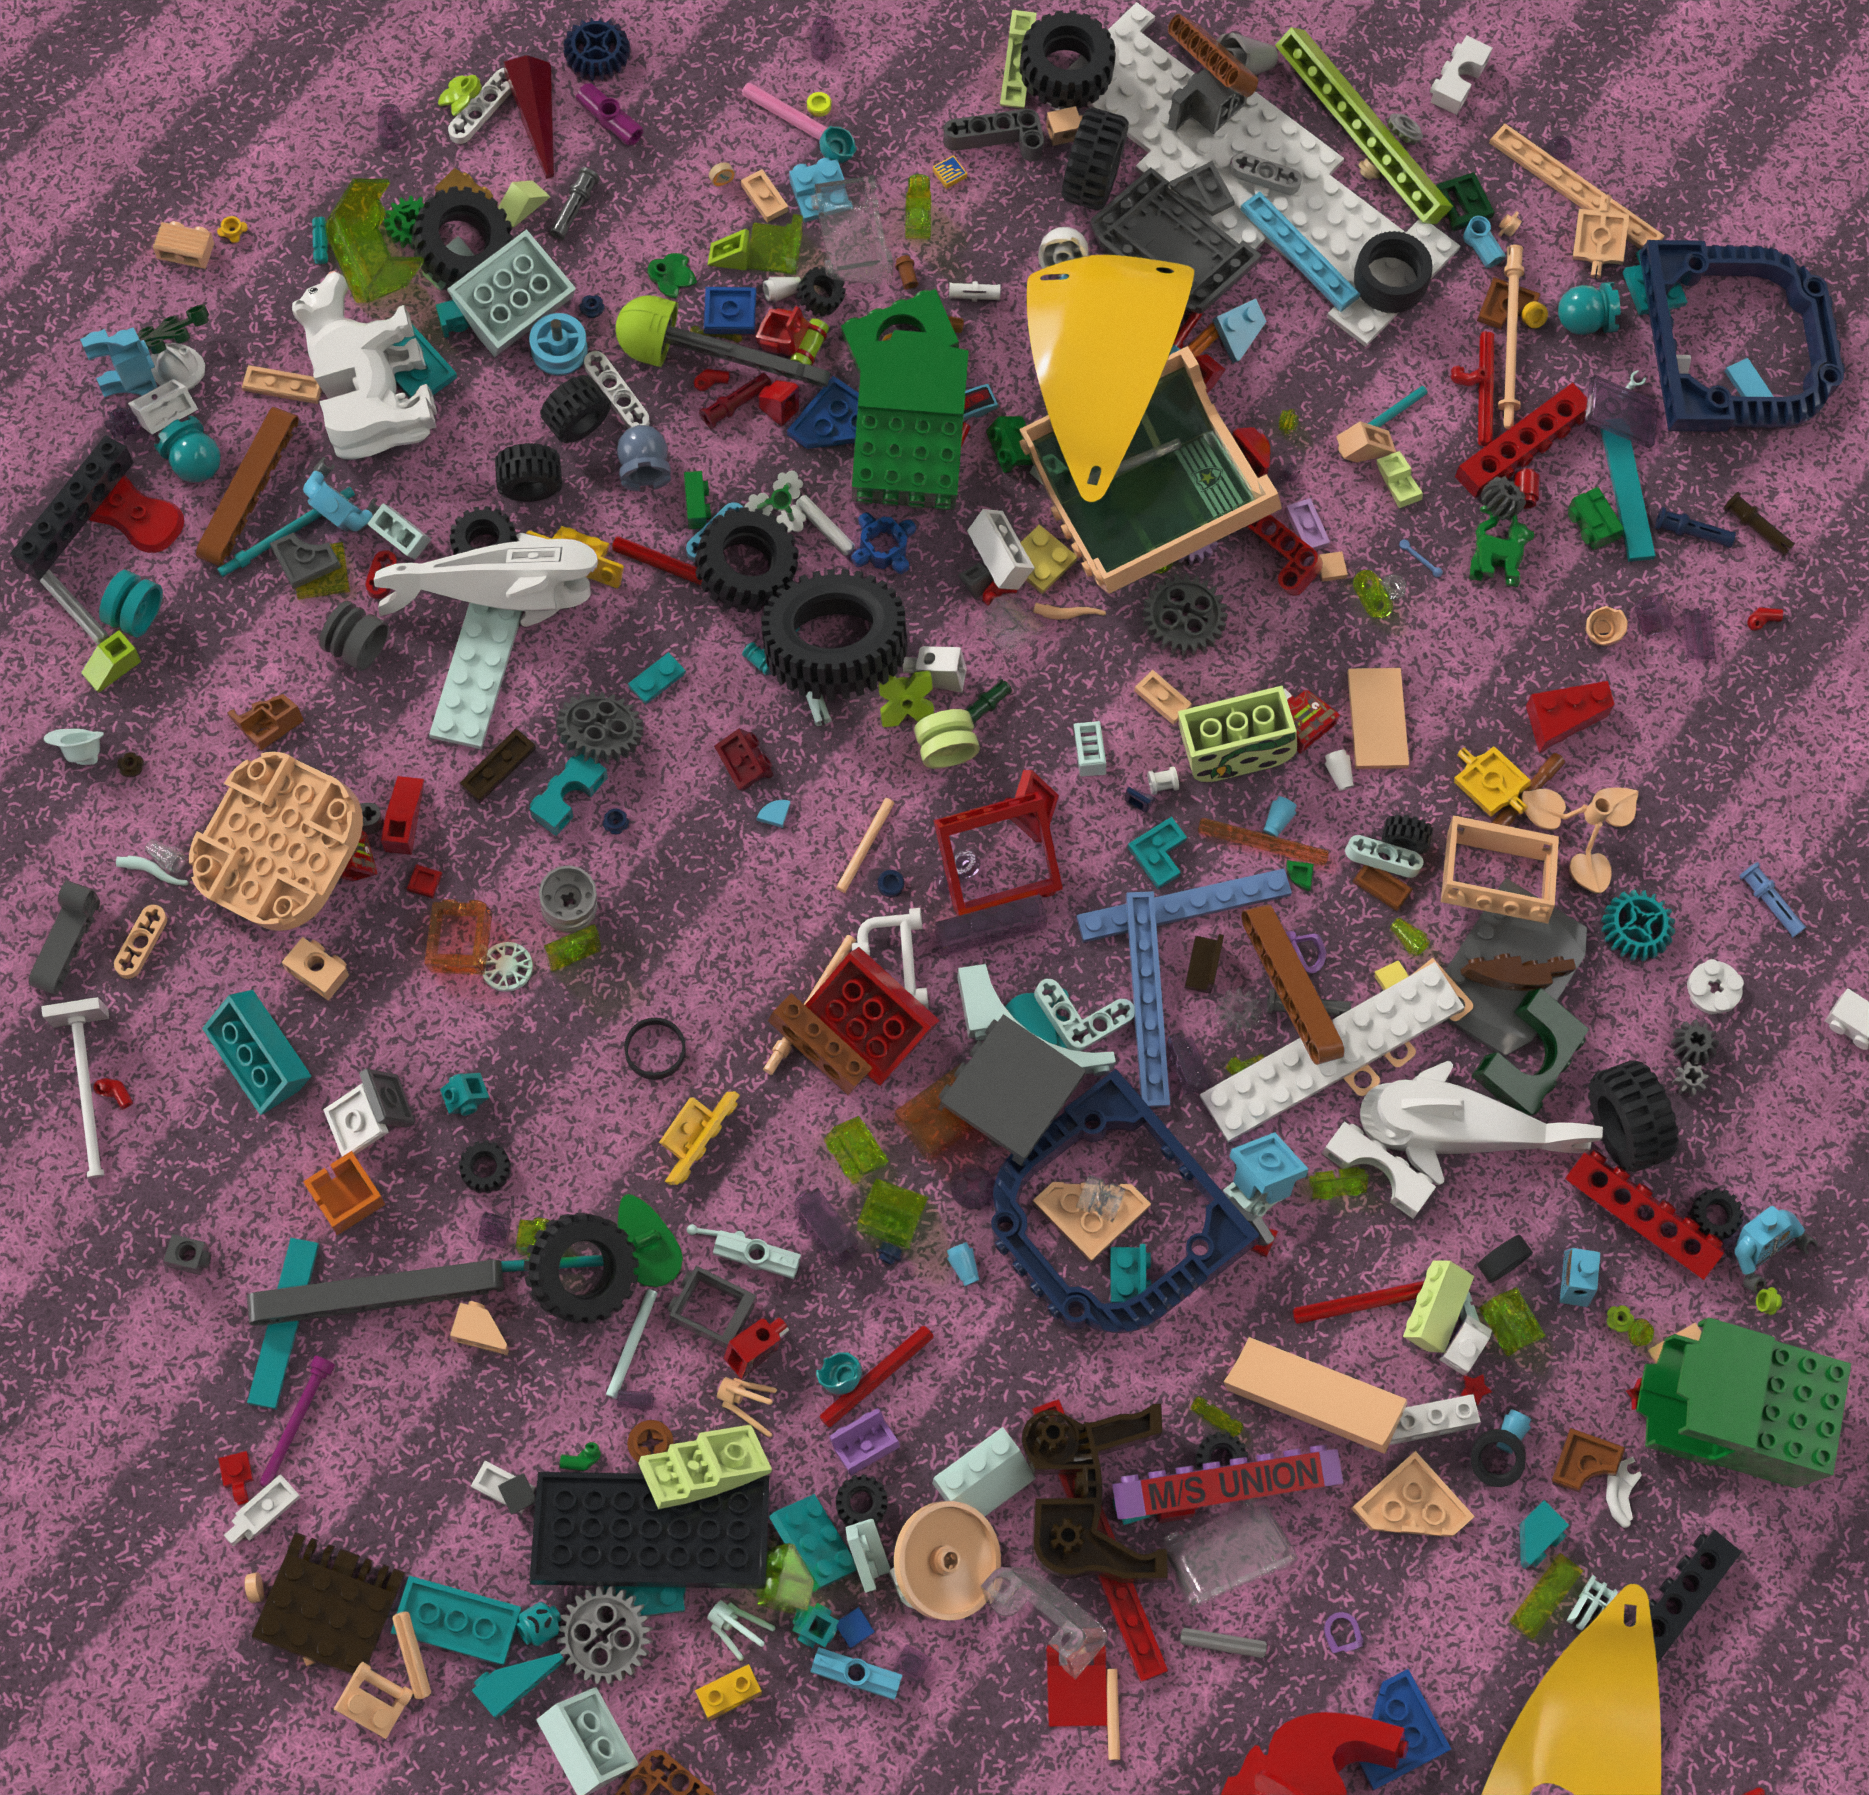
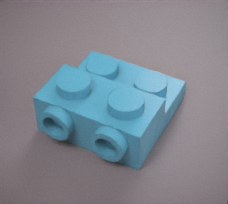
(804, 180)

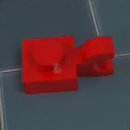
(235, 1473)

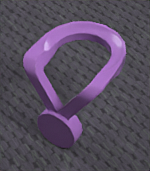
(1319, 945)
(1348, 1647)

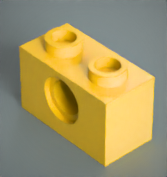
(728, 1692)

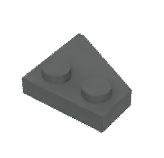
(1204, 189)

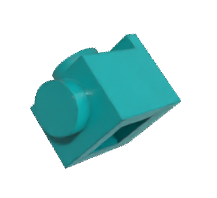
(451, 318)

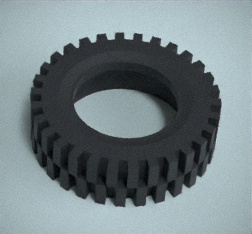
(842, 668)

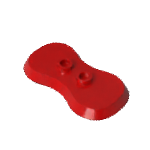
(144, 520)

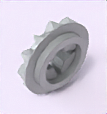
(1405, 128)

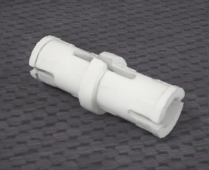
(992, 291)

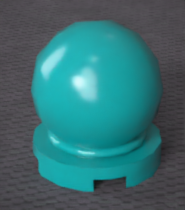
(1588, 309)
(189, 450)

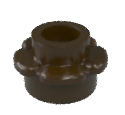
(130, 771)

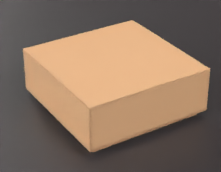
(1333, 567)

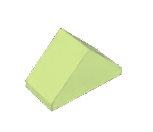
(522, 200)

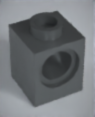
(179, 1246)

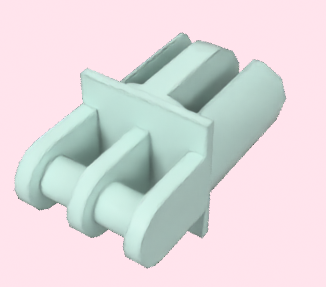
(1593, 1602)

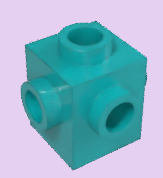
(464, 1093)
(824, 1629)

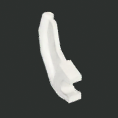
(1618, 1492)

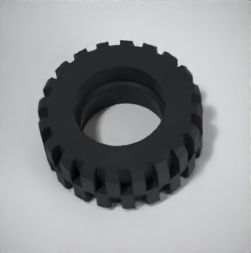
(1071, 33)
(1094, 158)
(464, 207)
(752, 530)
(1633, 1115)
(616, 1276)

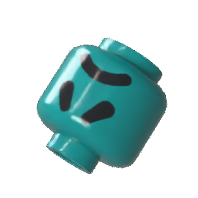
(539, 1624)

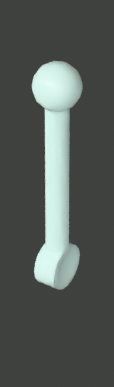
(692, 1230)

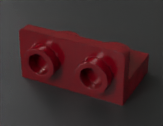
(744, 758)

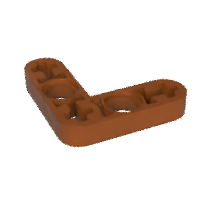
(653, 1778)

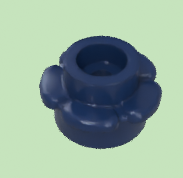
(592, 312)
(615, 814)
(889, 1253)

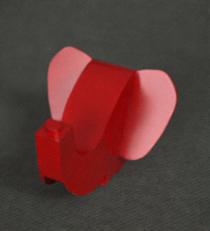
(1311, 1753)

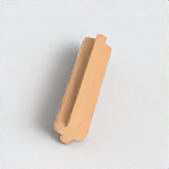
(411, 1655)

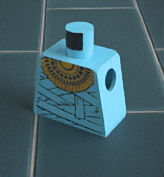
(1579, 1273)

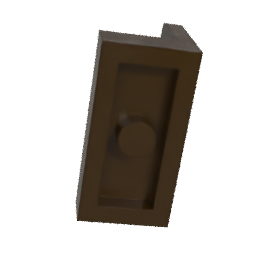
(1203, 964)

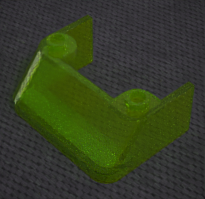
(360, 246)

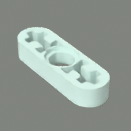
(1400, 867)

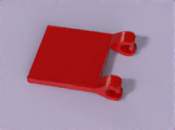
(1080, 1699)

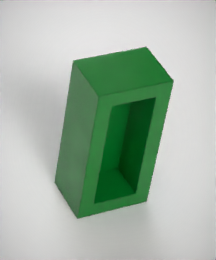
(695, 491)

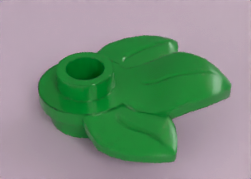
(674, 274)

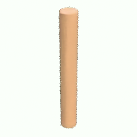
(1112, 1714)

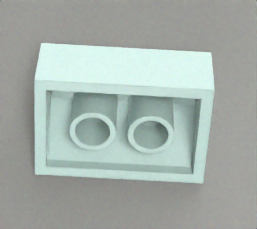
(986, 1474)
(587, 1741)

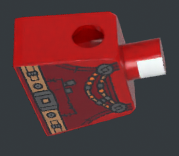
(754, 1345)

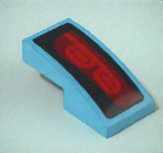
(979, 402)

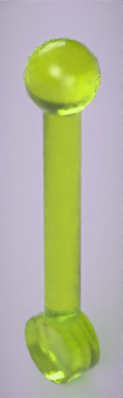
(736, 337)

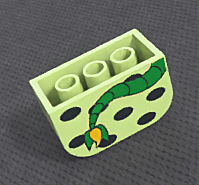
(1238, 735)

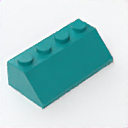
(256, 1051)

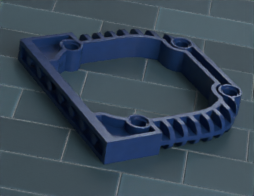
(1687, 401)
(1116, 1107)

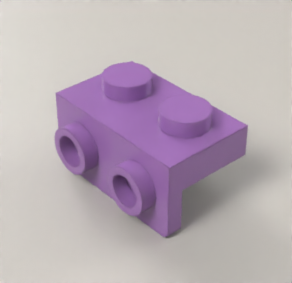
(864, 1441)

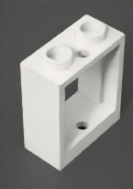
(171, 404)

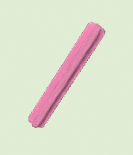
(783, 110)

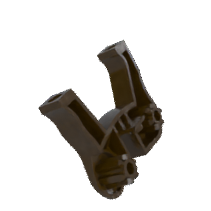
(1066, 1528)

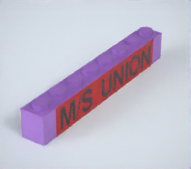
(1226, 1483)

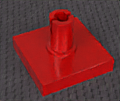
(1031, 783)

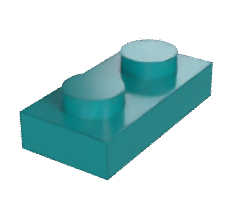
(657, 678)

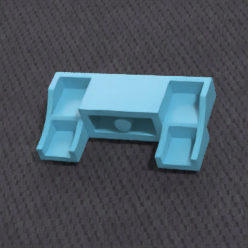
(129, 358)

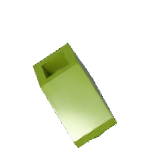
(110, 661)

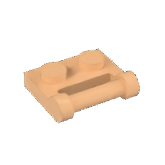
(369, 1710)

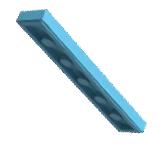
(1300, 251)

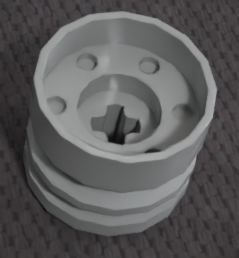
(561, 886)

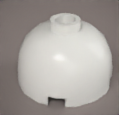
(1062, 245)

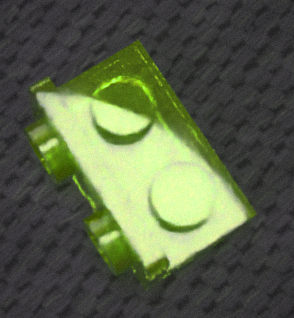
(855, 1149)
(1511, 1321)

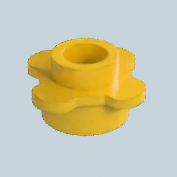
(232, 222)

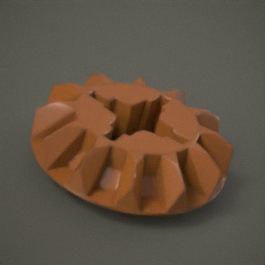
(639, 1435)

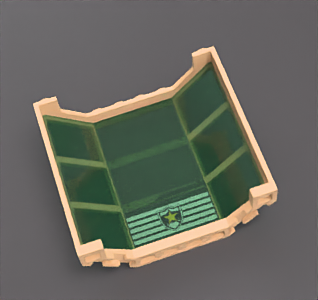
(1164, 504)

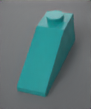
(510, 1684)

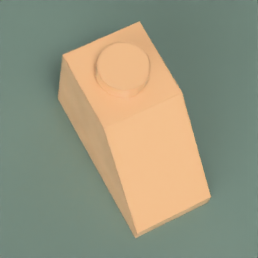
(1365, 442)
(477, 1328)

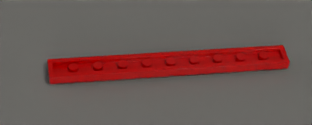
(1121, 1596)

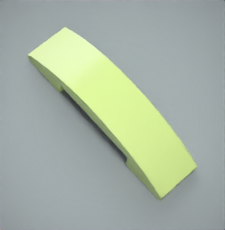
(1013, 89)

